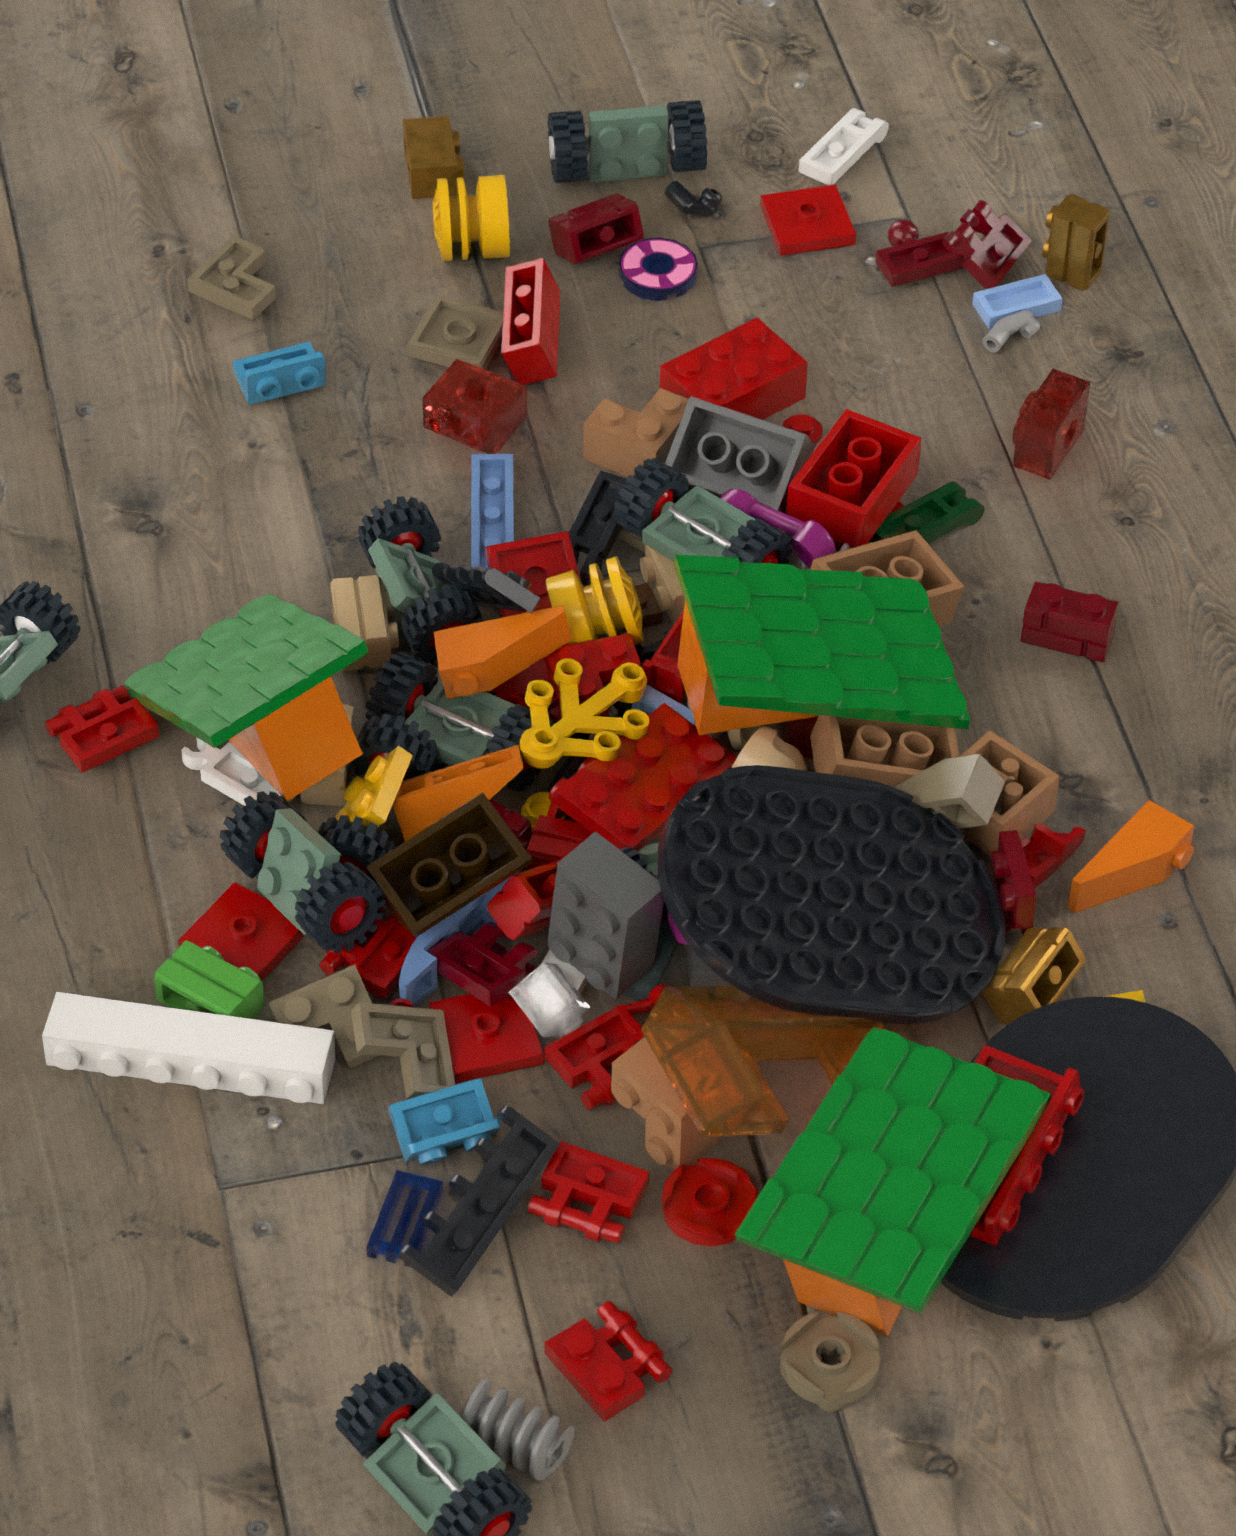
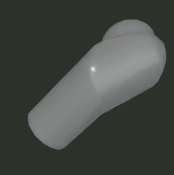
(1005, 327)

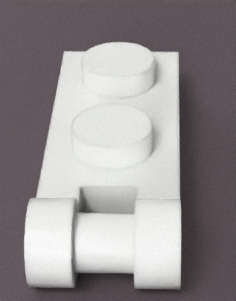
(842, 146)

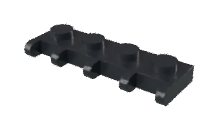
(489, 586)
(483, 1203)

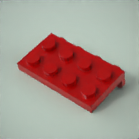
(639, 789)
(1026, 1170)

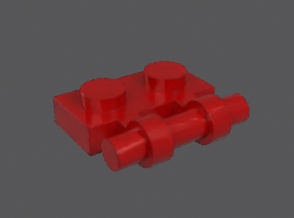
(102, 727)
(379, 960)
(590, 1052)
(593, 1181)
(597, 1370)

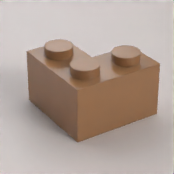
(626, 438)
(1025, 798)
(645, 1088)

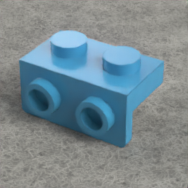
(280, 372)
(443, 1121)

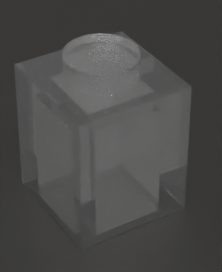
(550, 1001)

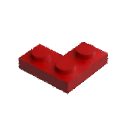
(598, 661)

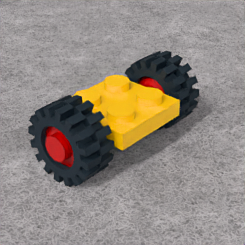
(388, 757)

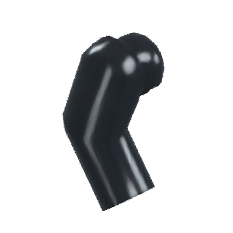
(688, 203)

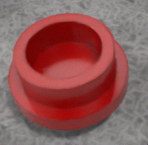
(806, 425)

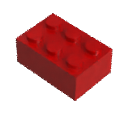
(741, 371)
(855, 478)

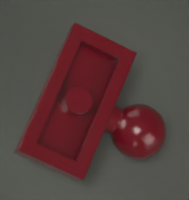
(913, 257)

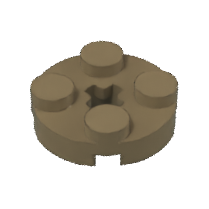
(830, 1384)

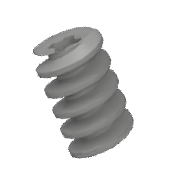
(516, 1435)

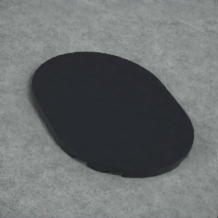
(830, 895)
(1131, 1165)

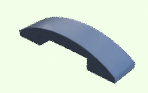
(419, 969)

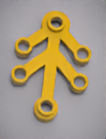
(545, 745)

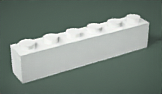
(189, 1048)

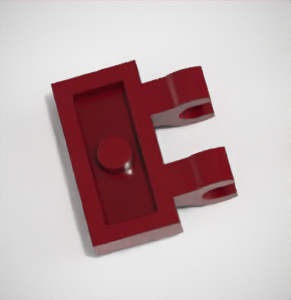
(995, 252)
(1013, 882)
(482, 964)

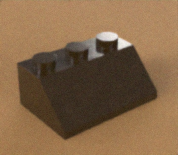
(448, 865)

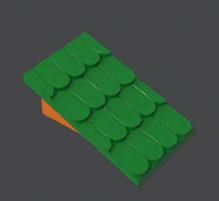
(809, 644)
(262, 688)
(891, 1177)

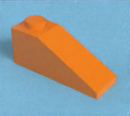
(493, 651)
(436, 794)
(1134, 858)

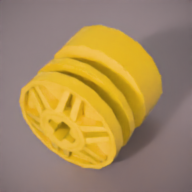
(472, 218)
(598, 607)

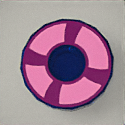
(658, 268)

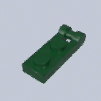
(932, 514)

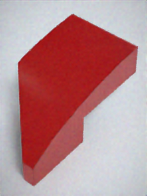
(1049, 850)

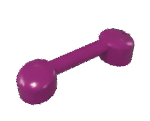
(809, 538)

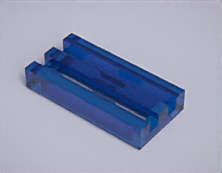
(391, 1249)

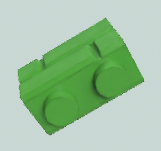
(206, 983)

